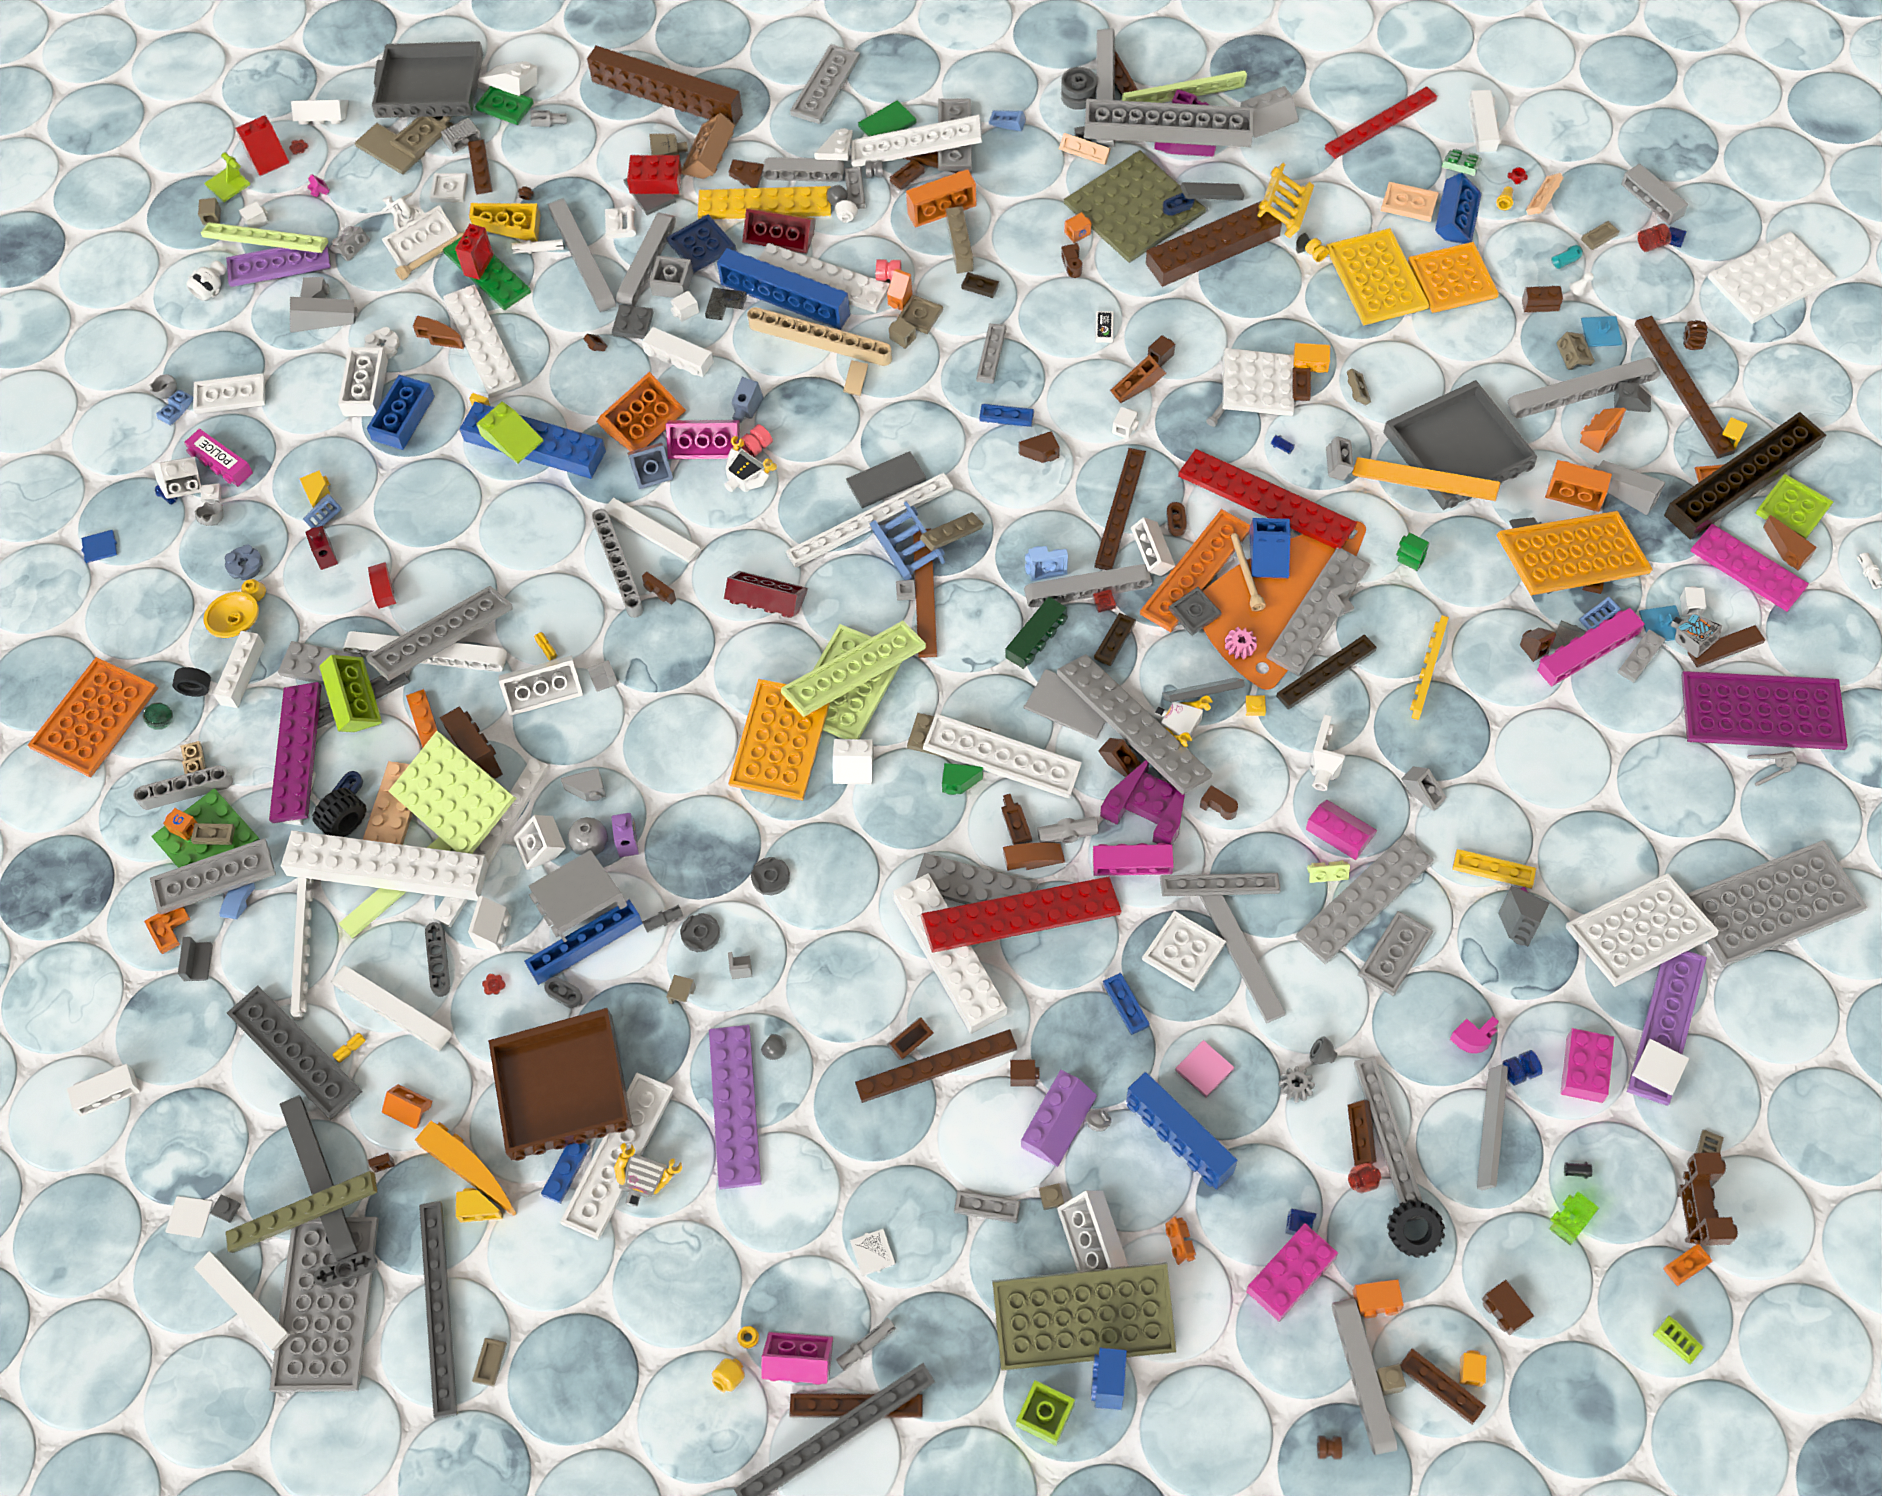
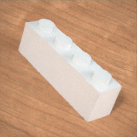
(1484, 121)
(677, 352)
(239, 669)

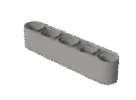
(803, 169)
(174, 791)

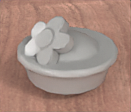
(1098, 1120)

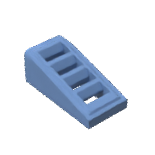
(1014, 119)
(322, 503)
(1608, 602)

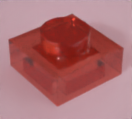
(1104, 601)

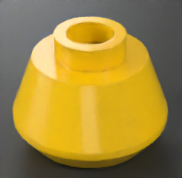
(254, 588)

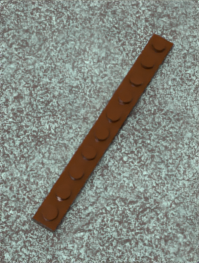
(1684, 387)

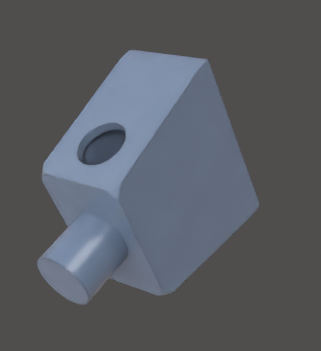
(746, 399)

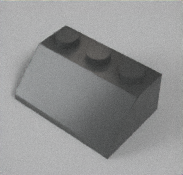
(1522, 915)

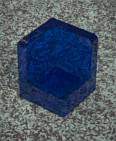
(1297, 1219)

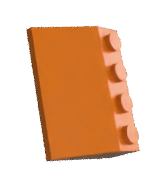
(640, 414)

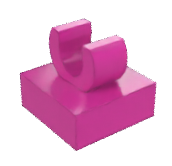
(317, 186)

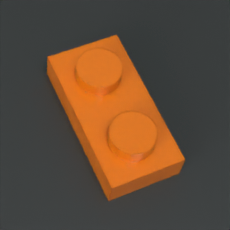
(1687, 1264)

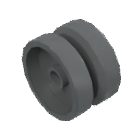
(1077, 86)

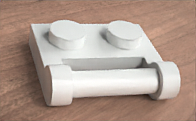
(614, 222)

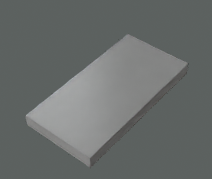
(1395, 953)

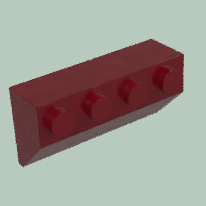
(778, 229)
(764, 593)

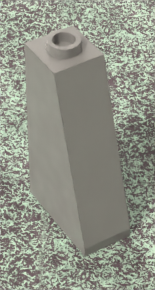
(320, 313)
(1632, 487)

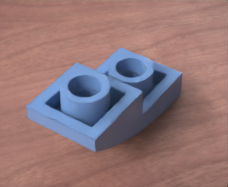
(176, 407)
(235, 902)

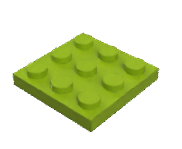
(1795, 506)

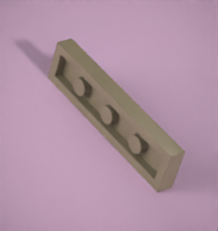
(951, 531)

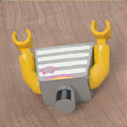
(641, 1175)

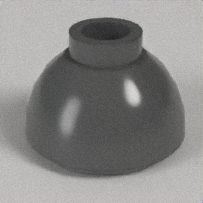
(1322, 1051)

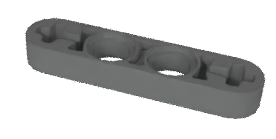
(440, 958)

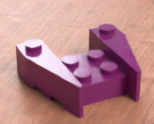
(1183, 97)
(1149, 799)

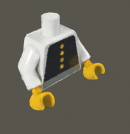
(745, 470)

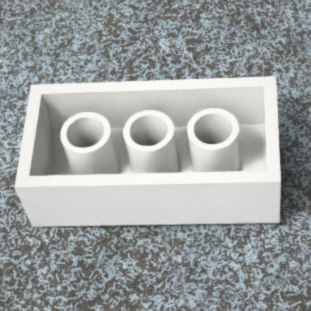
(363, 381)

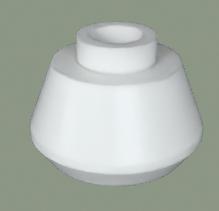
(846, 210)

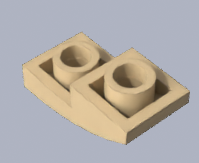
(855, 378)
(192, 757)

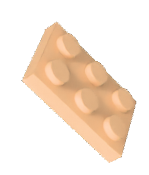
(1409, 201)

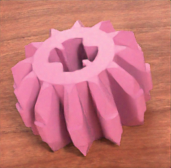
(1240, 643)

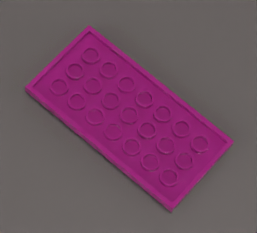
(1763, 710)

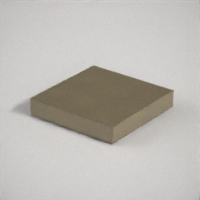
(921, 313)

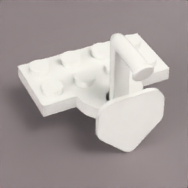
(415, 230)

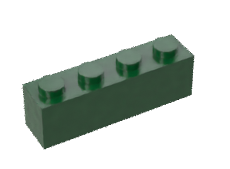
(1036, 633)

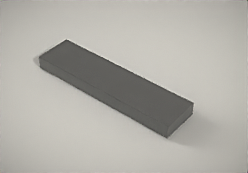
(1215, 191)

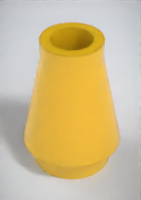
(1505, 199)

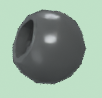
(836, 194)
(774, 1047)

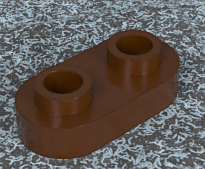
(1176, 520)

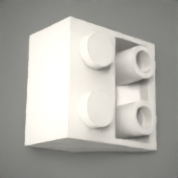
(178, 477)

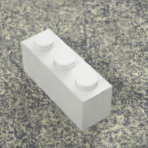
(1152, 546)
(103, 1089)

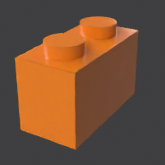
(1378, 1298)

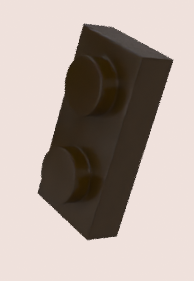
(980, 285)

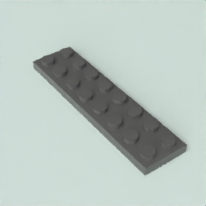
(294, 1052)

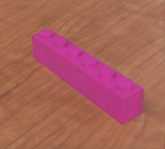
(1590, 646)

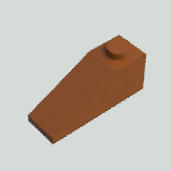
(1139, 379)
(1790, 545)

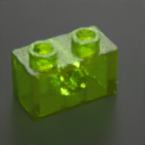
(1581, 1208)

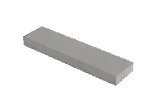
(991, 353)

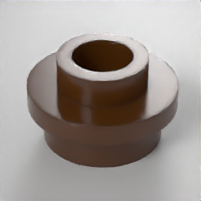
(525, 193)

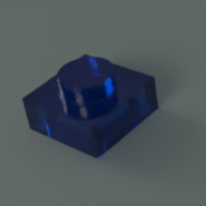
(1677, 236)

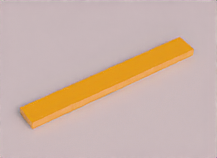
(1426, 479)

